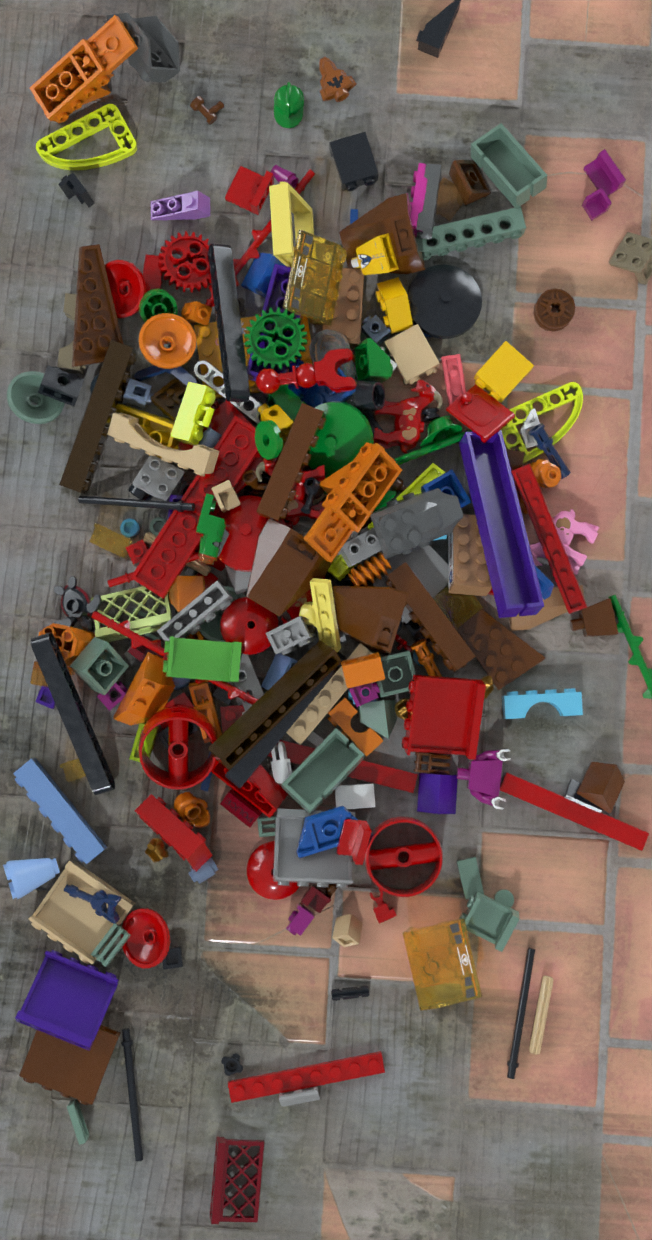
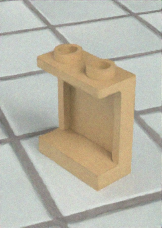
(412, 355)

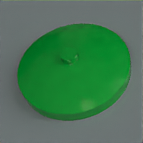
(341, 437)

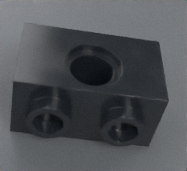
(51, 388)

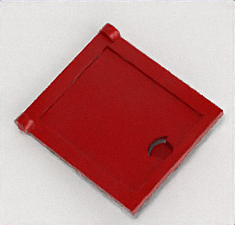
(482, 415)

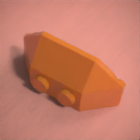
(146, 693)

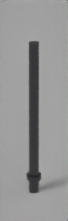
(180, 506)
(126, 1043)
(512, 1063)

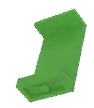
(202, 659)

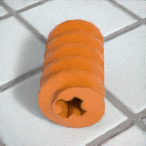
(369, 570)

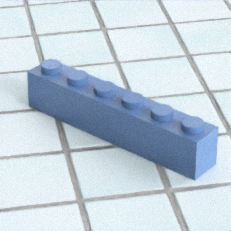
(60, 811)

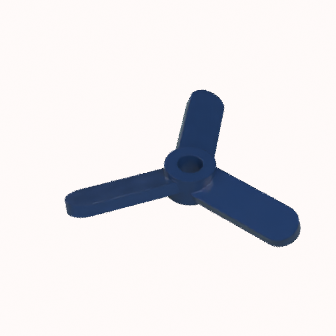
(179, 372)

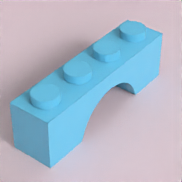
(566, 703)

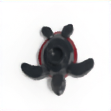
(77, 605)

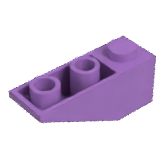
(181, 207)

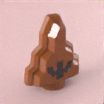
(334, 81)

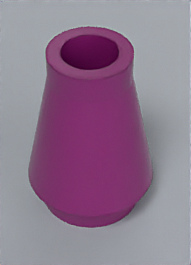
(284, 175)

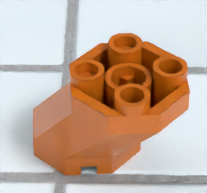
(69, 640)

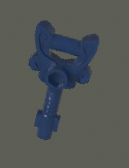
(98, 902)

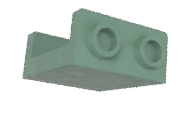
(490, 920)

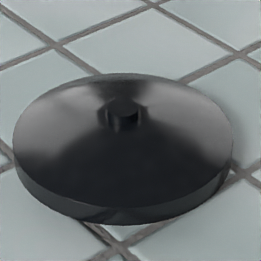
(444, 301)

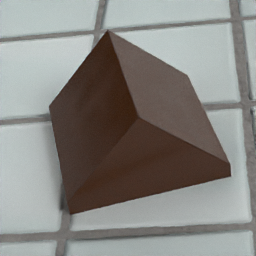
(468, 180)
(602, 785)

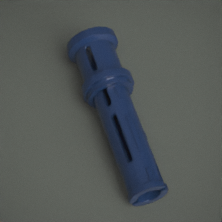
(545, 442)

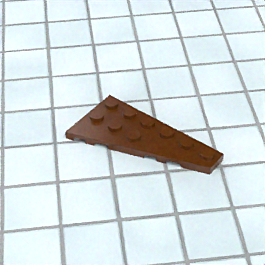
(94, 311)
(498, 649)

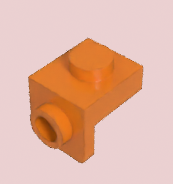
(196, 312)

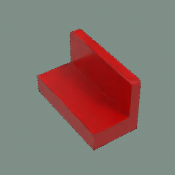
(354, 840)

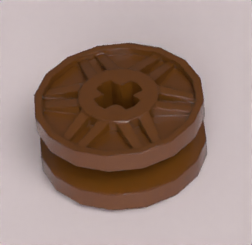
(547, 301)

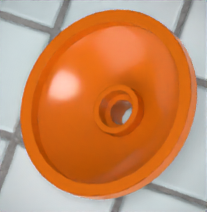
(170, 330)

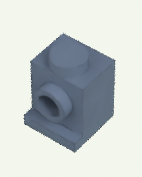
(379, 335)
(137, 394)

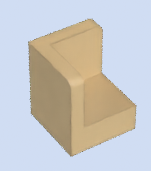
(226, 496)
(347, 930)

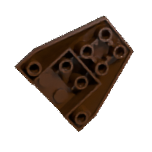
(388, 217)
(283, 568)
(369, 614)

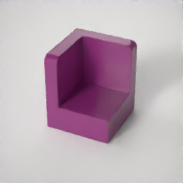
(596, 204)

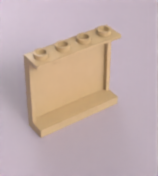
(73, 919)

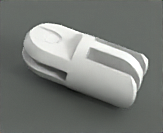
(281, 764)

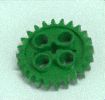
(282, 323)

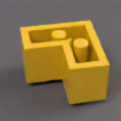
(395, 303)

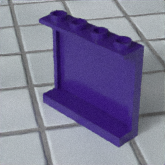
(68, 1000)

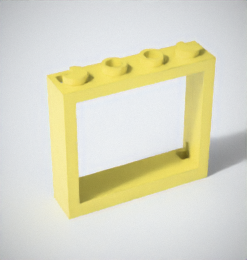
(283, 202)

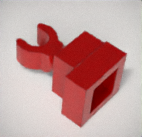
(382, 910)

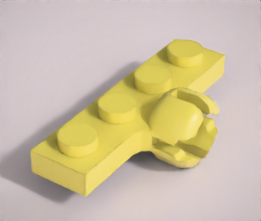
(322, 612)

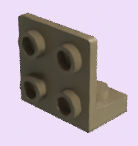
(634, 256)

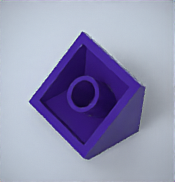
(437, 793)

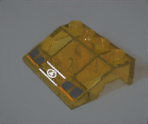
(314, 278)
(442, 964)

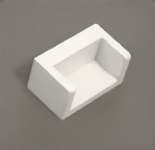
(355, 796)

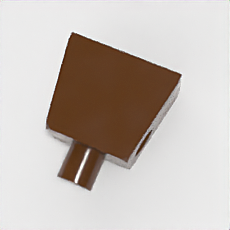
(596, 620)

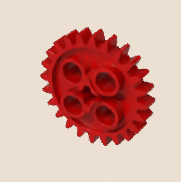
(182, 247)

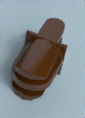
(419, 762)

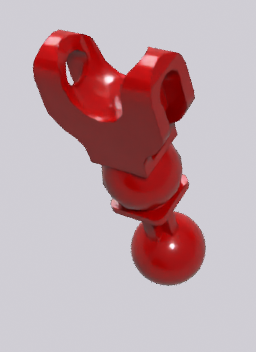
(307, 375)

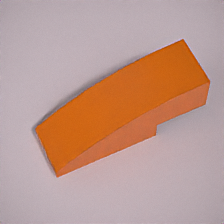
(204, 702)

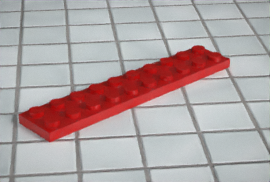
(178, 537)

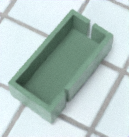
(508, 165)
(323, 771)

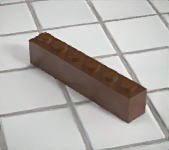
(291, 463)
(430, 618)

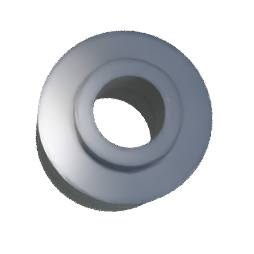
(205, 872)

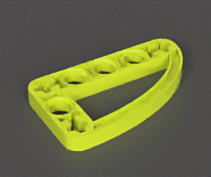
(88, 130)
(544, 399)

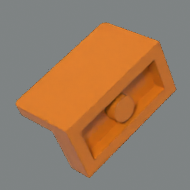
(363, 670)

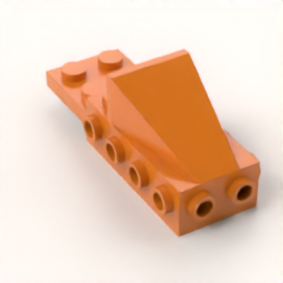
(84, 71)
(351, 498)

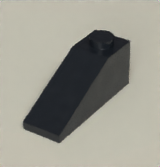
(436, 30)

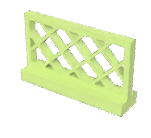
(139, 626)

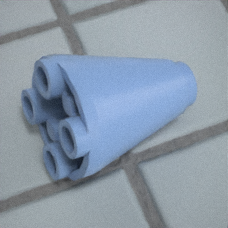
(29, 874)

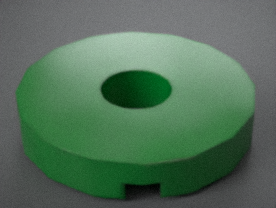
(268, 439)

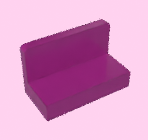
(605, 173)

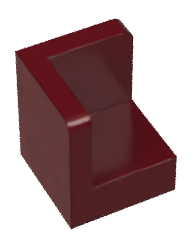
(315, 898)

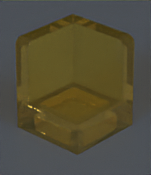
(73, 770)

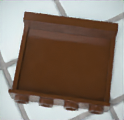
(69, 1067)

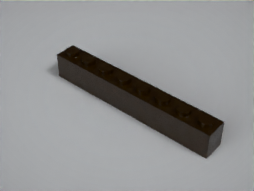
(98, 416)
(274, 705)

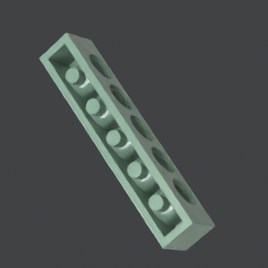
(511, 217)

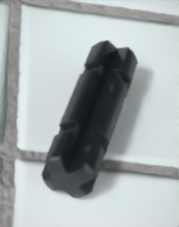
(350, 993)

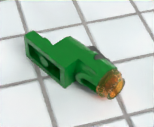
(213, 532)

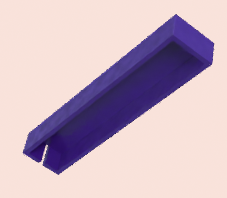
(501, 526)

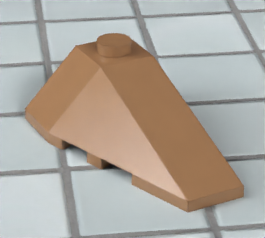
(553, 607)

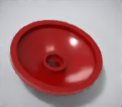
(124, 274)
(235, 628)
(260, 875)
(148, 938)

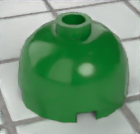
(157, 302)

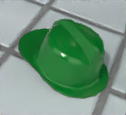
(288, 106)
(440, 429)

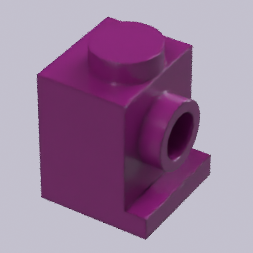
(359, 699)
(111, 702)
(299, 920)

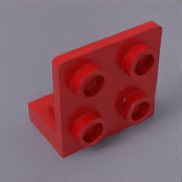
(249, 189)

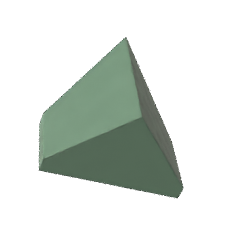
(379, 716)

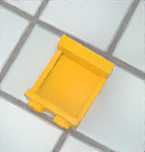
(503, 372)

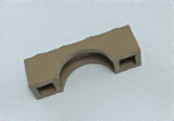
(66, 353)

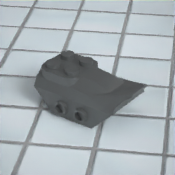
(157, 48)
(415, 521)

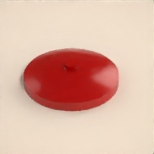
(243, 529)

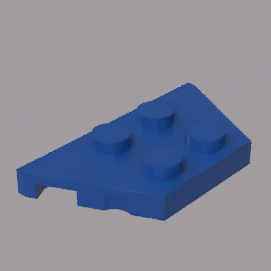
(322, 831)

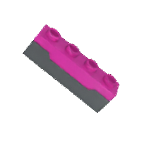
(425, 199)

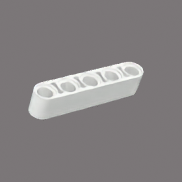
(208, 379)

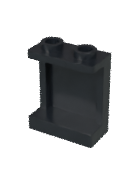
(354, 161)

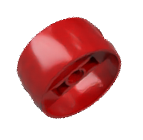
(177, 774)
(417, 854)

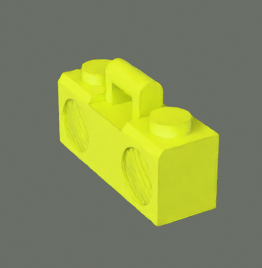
(194, 414)

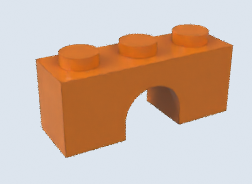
(342, 715)

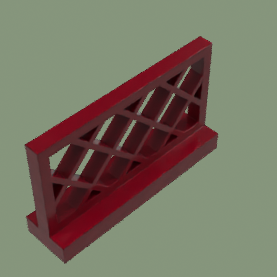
(219, 1180)

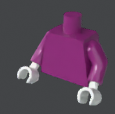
(485, 776)

